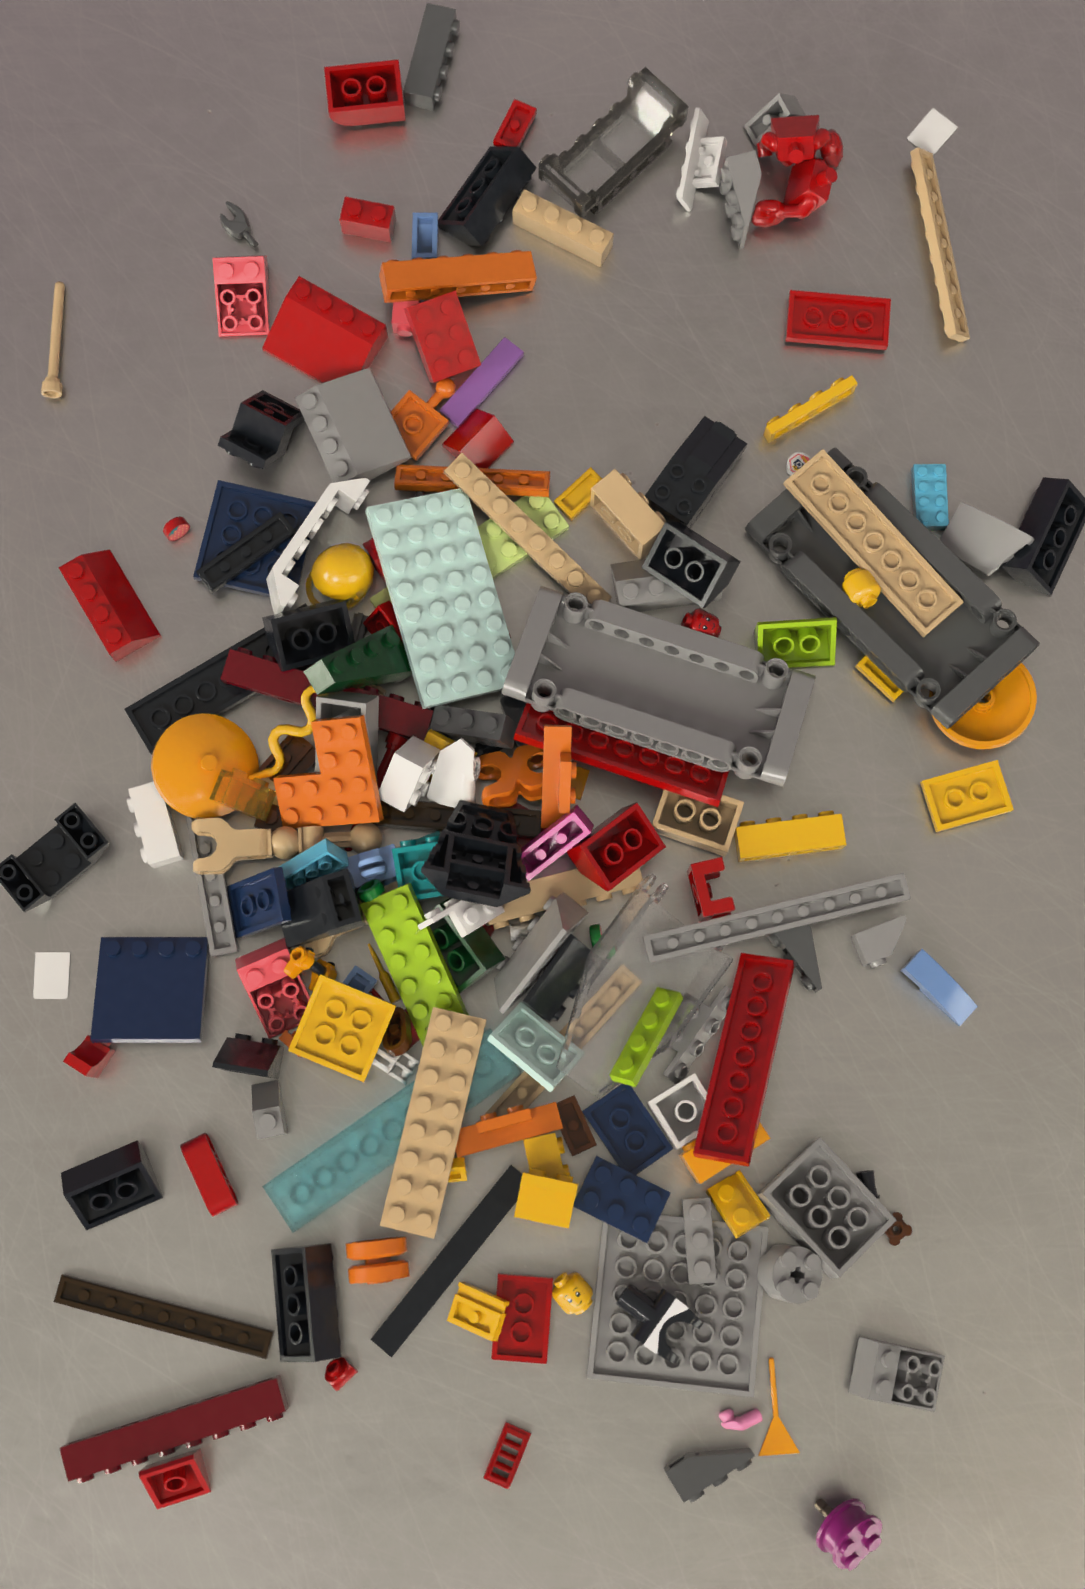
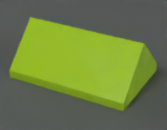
(798, 641)

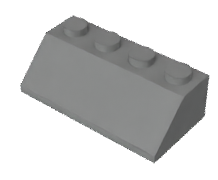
(643, 591)

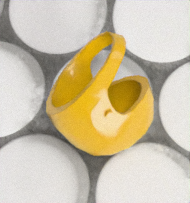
(341, 574)

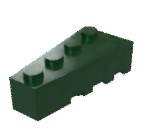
(366, 662)

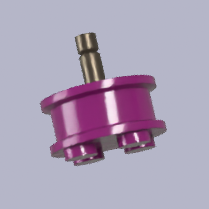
(848, 1532)

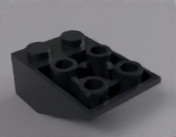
(322, 909)

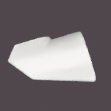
(455, 775)

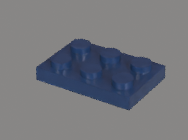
(259, 902)
(627, 1129)
(621, 1199)

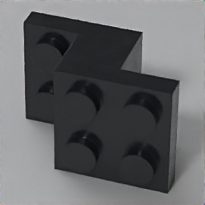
(261, 429)

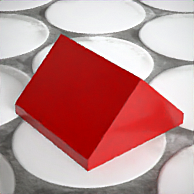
(479, 439)
(176, 1479)

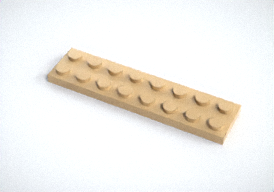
(873, 542)
(433, 1123)

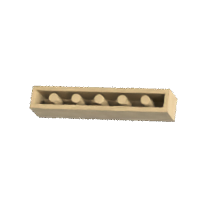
(571, 883)

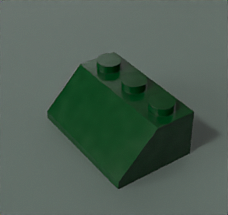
(468, 956)

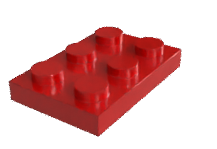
(527, 1318)

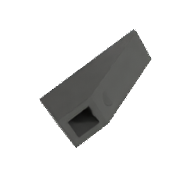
(800, 947)
(699, 1470)

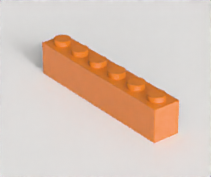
(466, 274)

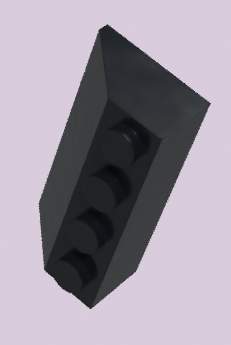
(487, 194)
(1055, 524)
(306, 1303)

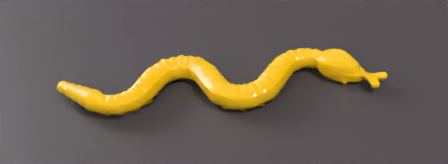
(288, 730)

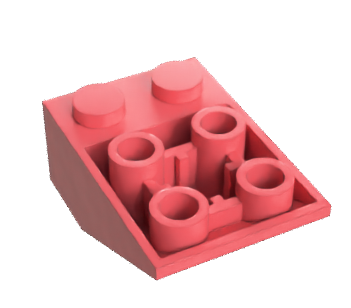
(242, 295)
(273, 993)

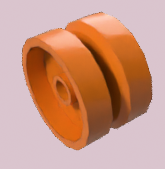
(378, 1262)

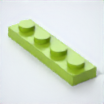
(646, 1037)

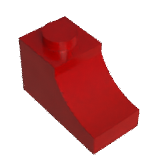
(90, 1057)

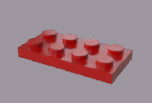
(838, 320)

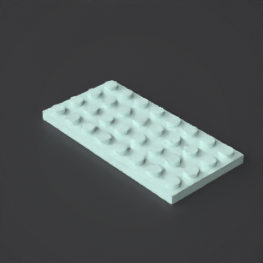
(442, 596)

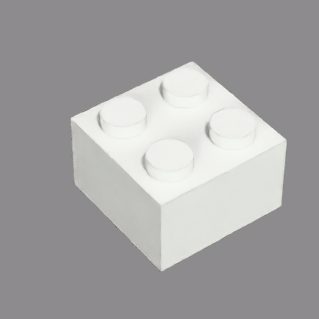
(409, 774)
(680, 1110)

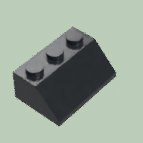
(690, 563)
(308, 633)
(558, 980)
(111, 1185)

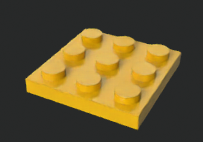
(342, 1028)

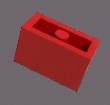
(367, 219)

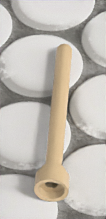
(51, 386)

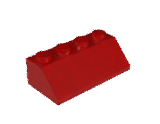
(110, 603)

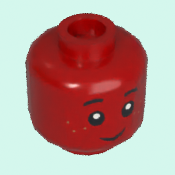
(703, 622)

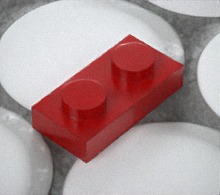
(515, 124)

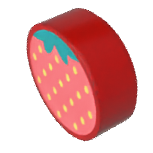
(176, 528)

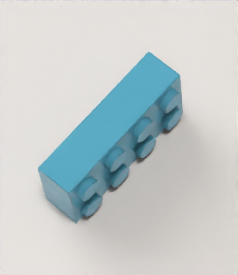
(930, 495)
(313, 863)

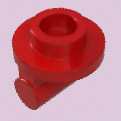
(339, 1372)

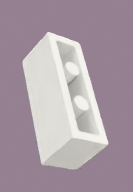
(154, 826)

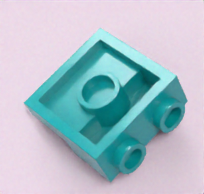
(408, 864)

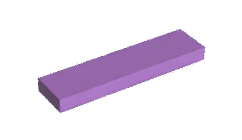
(481, 382)

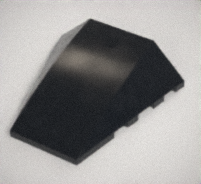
(478, 857)

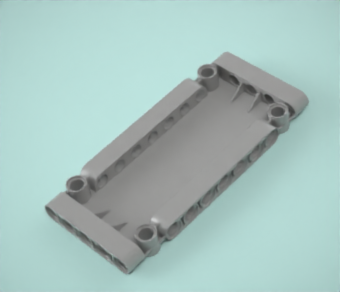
(660, 685)

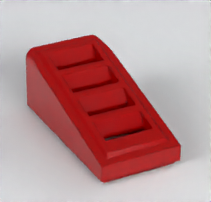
(499, 1479)

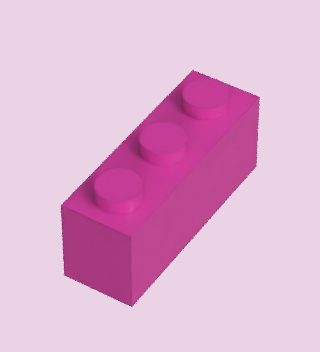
(555, 841)

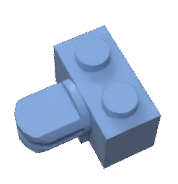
(373, 865)

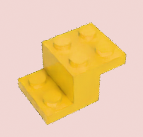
(546, 1198)

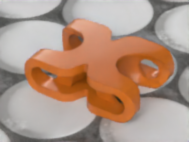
(513, 775)

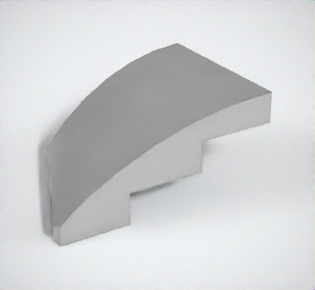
(982, 539)

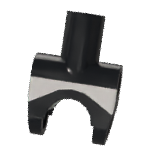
(655, 1318)

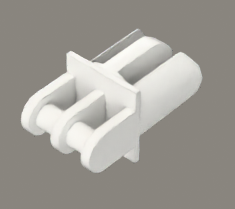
(407, 1069)

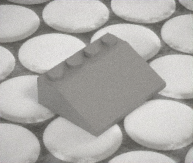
(353, 427)
(537, 949)
(826, 1208)

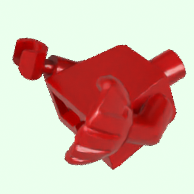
(799, 138)
(806, 191)

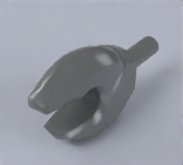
(239, 226)

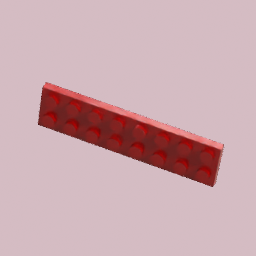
(627, 758)
(744, 1060)

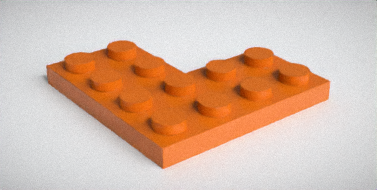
(344, 787)

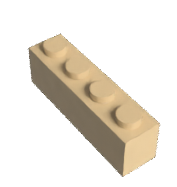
(562, 228)

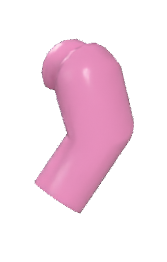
(741, 1422)

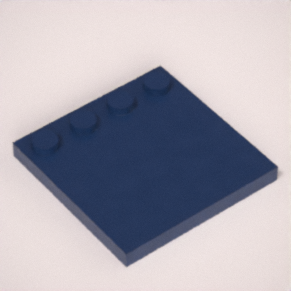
(239, 511)
(150, 990)

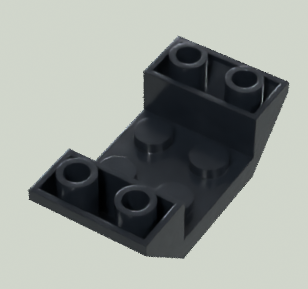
(53, 860)

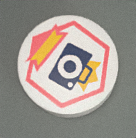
(796, 461)

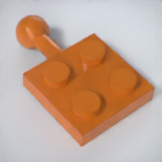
(419, 420)

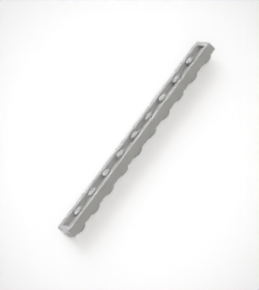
(776, 918)

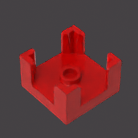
(698, 874)

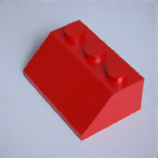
(617, 847)

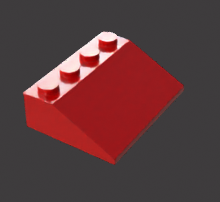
(323, 334)

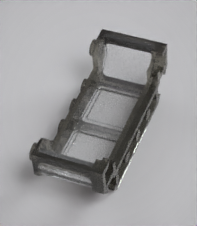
(616, 146)

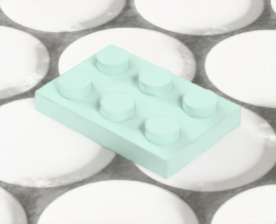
(530, 1045)

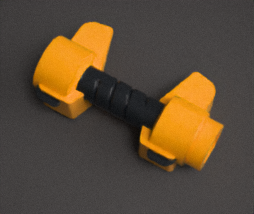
(303, 959)

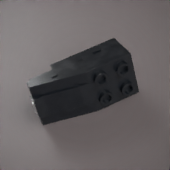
(695, 472)

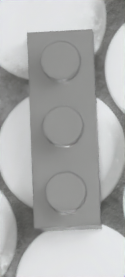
(699, 1240)

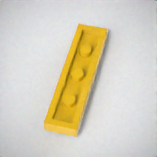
(817, 403)

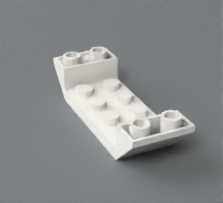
(341, 494)

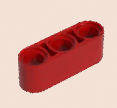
(209, 1174)

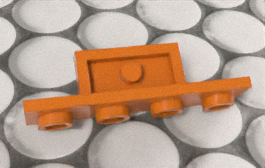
(557, 774)
(508, 1128)

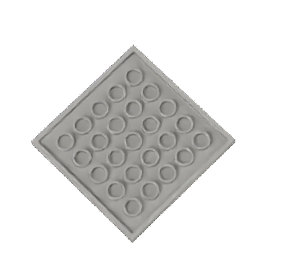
(711, 1359)

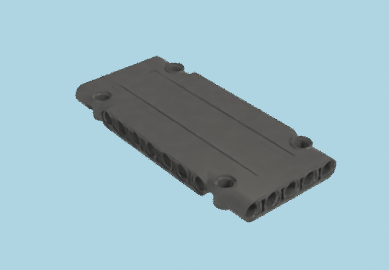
(956, 660)

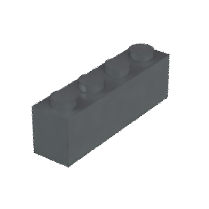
(430, 57)

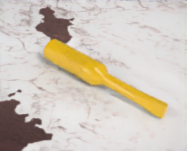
(385, 978)

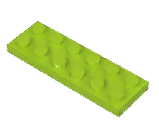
(412, 956)

